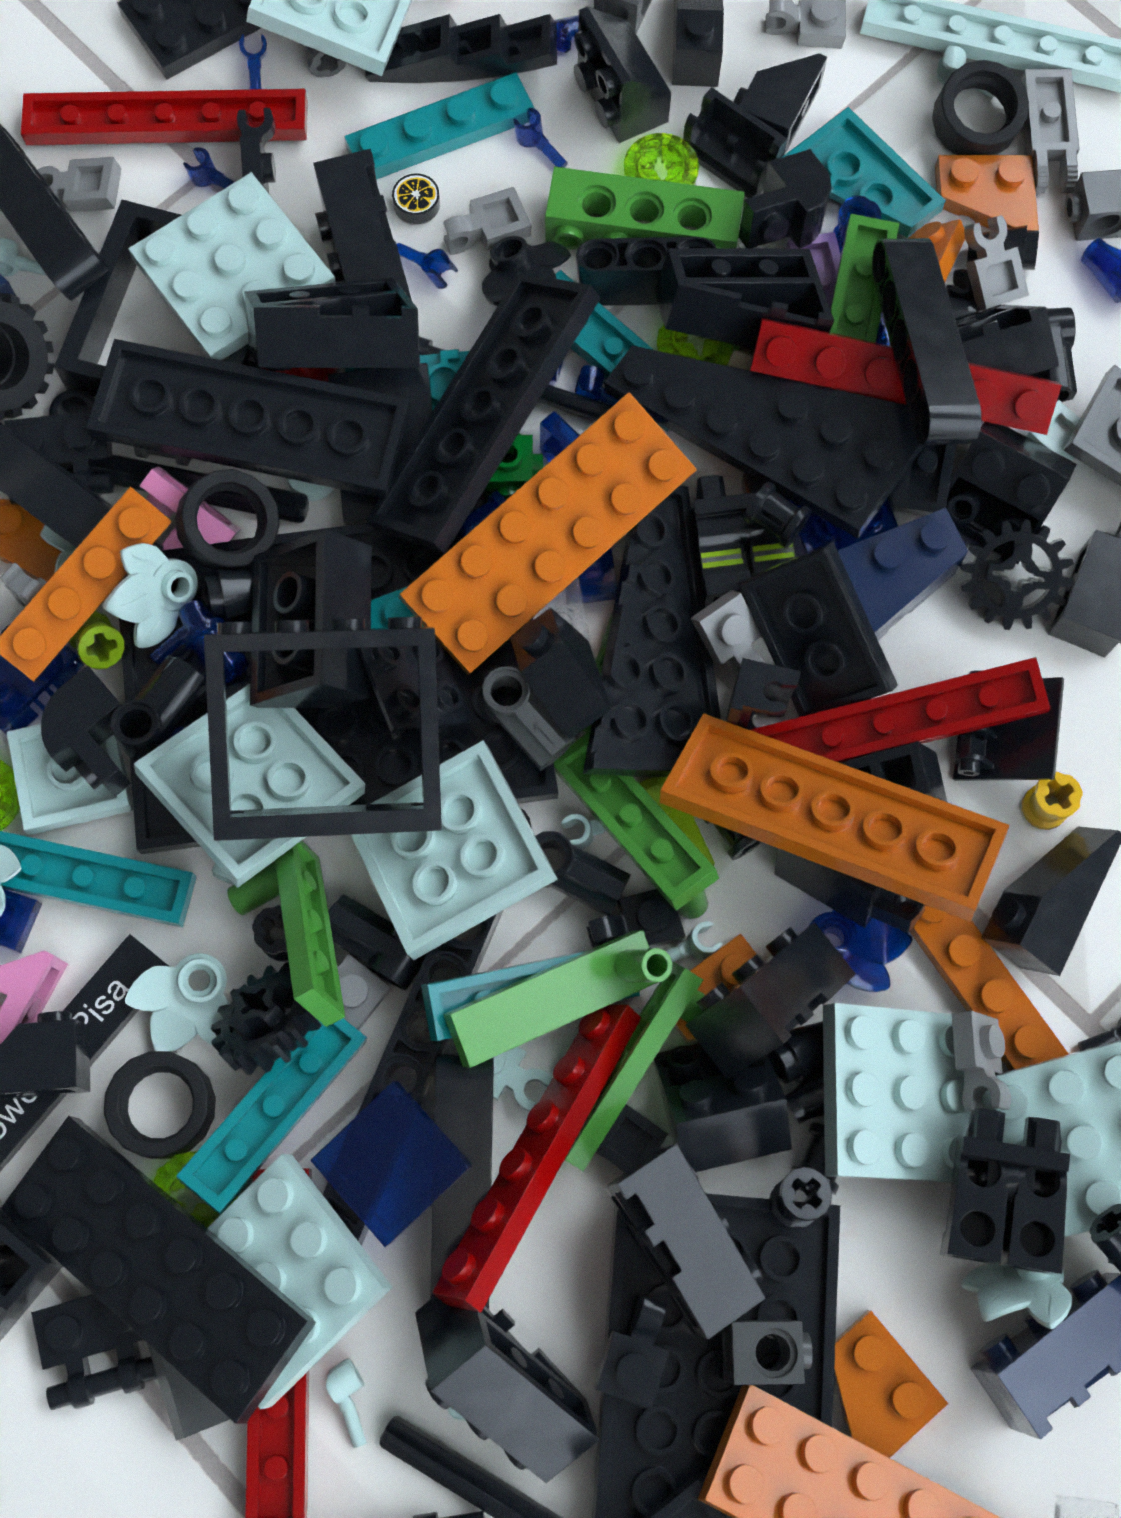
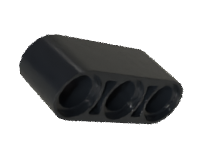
(628, 268)

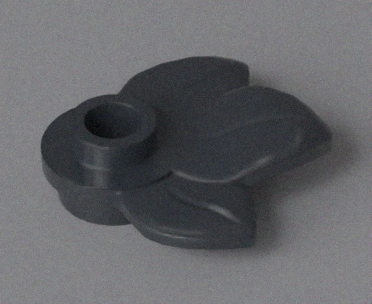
(514, 256)

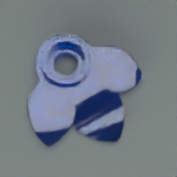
(865, 948)

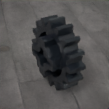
(1012, 597)
(262, 1022)

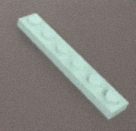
(997, 38)

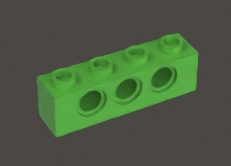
(628, 199)

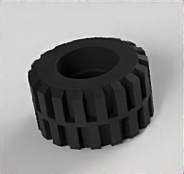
(21, 357)

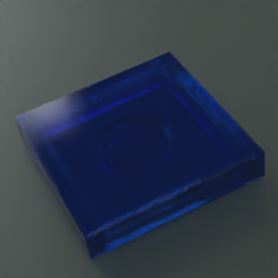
(391, 1163)

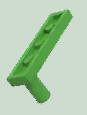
(855, 297)
(642, 832)
(306, 927)
(555, 997)
(670, 1001)

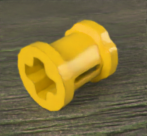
(1064, 789)

